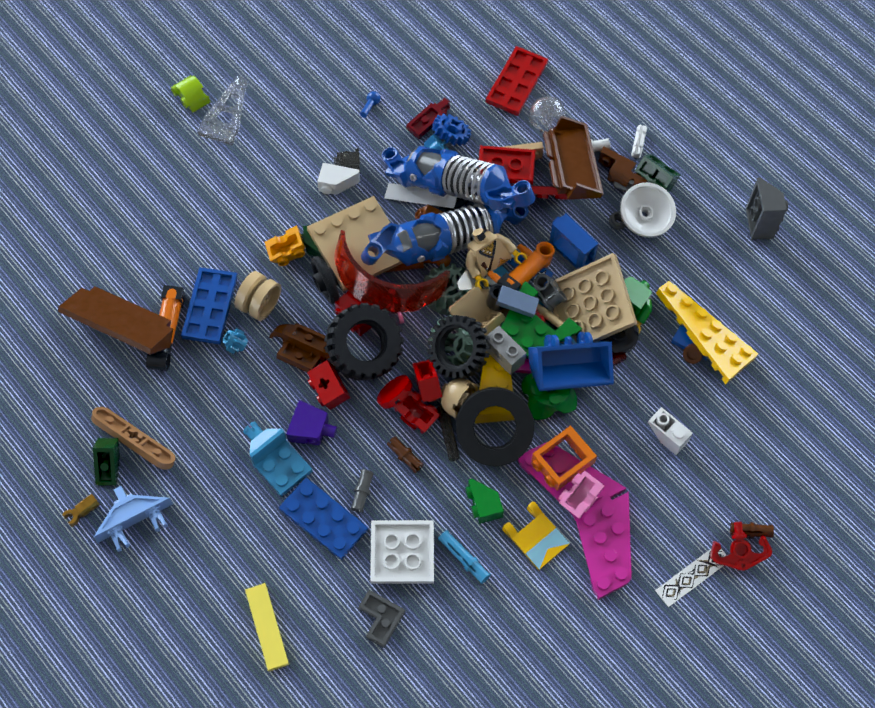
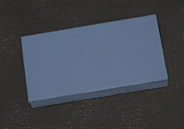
(517, 301)

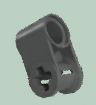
(550, 294)

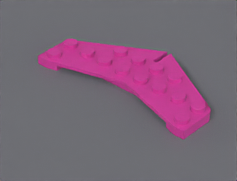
(602, 528)

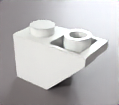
(669, 431)

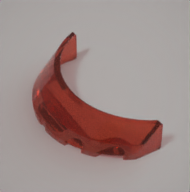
(387, 295)

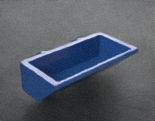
(571, 364)

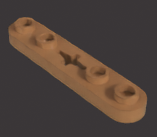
(142, 444)

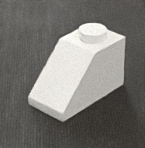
(336, 179)

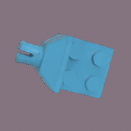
(276, 458)

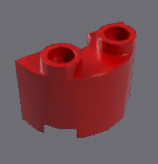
(416, 413)

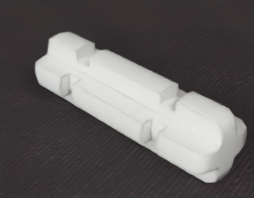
(639, 141)

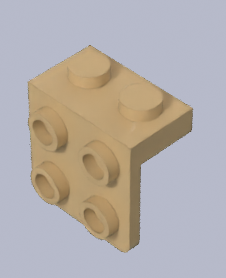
(474, 306)

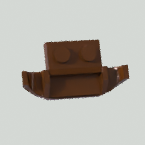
(301, 346)

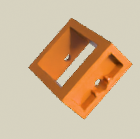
(577, 444)

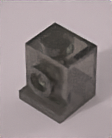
(348, 159)

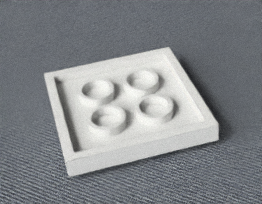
(402, 552)

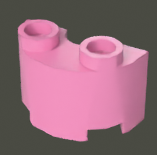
(581, 495)

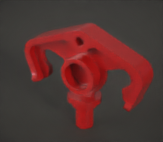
(740, 554)

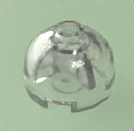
(546, 113)

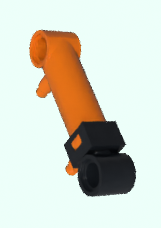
(535, 262)

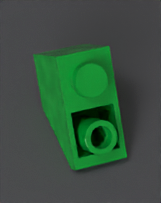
(485, 501)

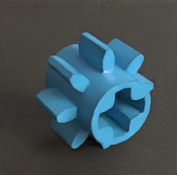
(235, 340)

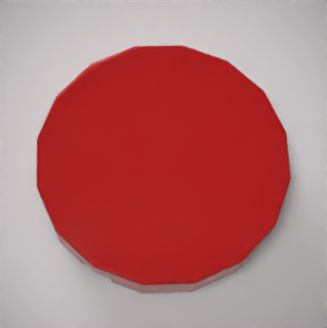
(394, 390)

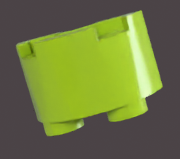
(191, 92)

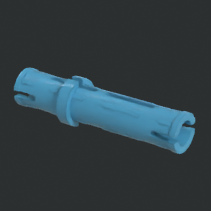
(471, 563)

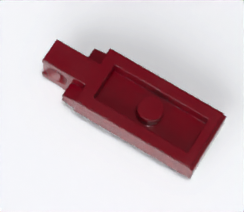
(423, 121)

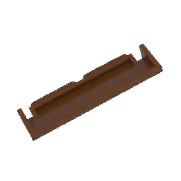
(572, 160)
(119, 319)

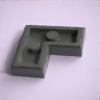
(386, 615)

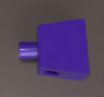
(309, 425)

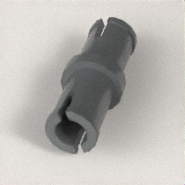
(362, 491)

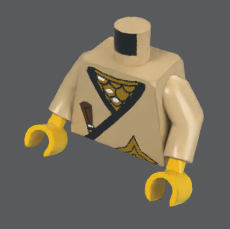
(488, 253)

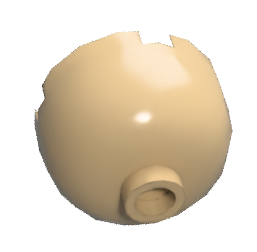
(455, 394)

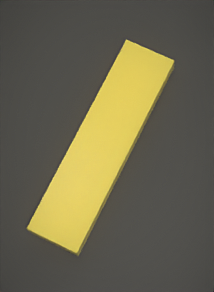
(267, 627)

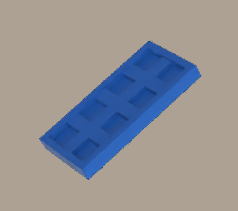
(209, 305)
(323, 518)

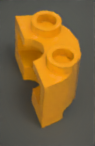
(285, 247)

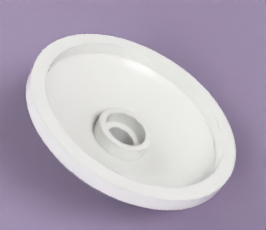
(655, 203)

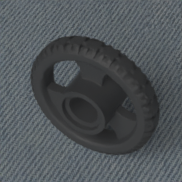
(325, 279)

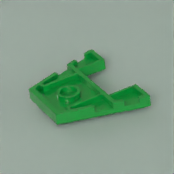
(532, 331)

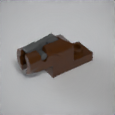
(621, 170)

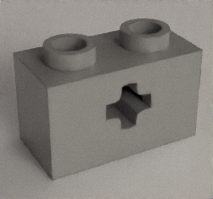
(505, 350)

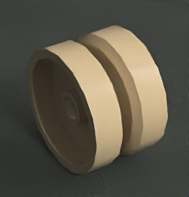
(257, 295)

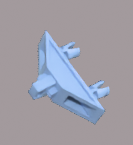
(128, 511)

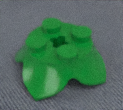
(544, 403)

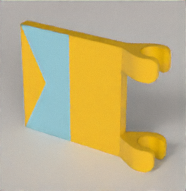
(538, 539)

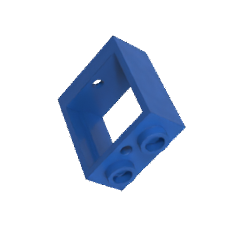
(573, 241)

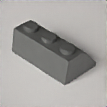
(765, 210)

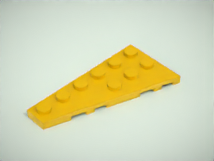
(711, 337)

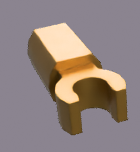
(81, 509)

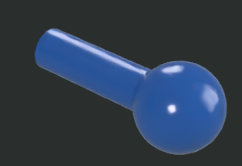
(373, 98)

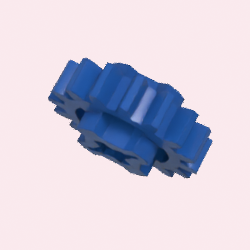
(451, 129)

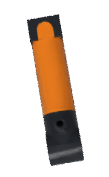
(172, 302)

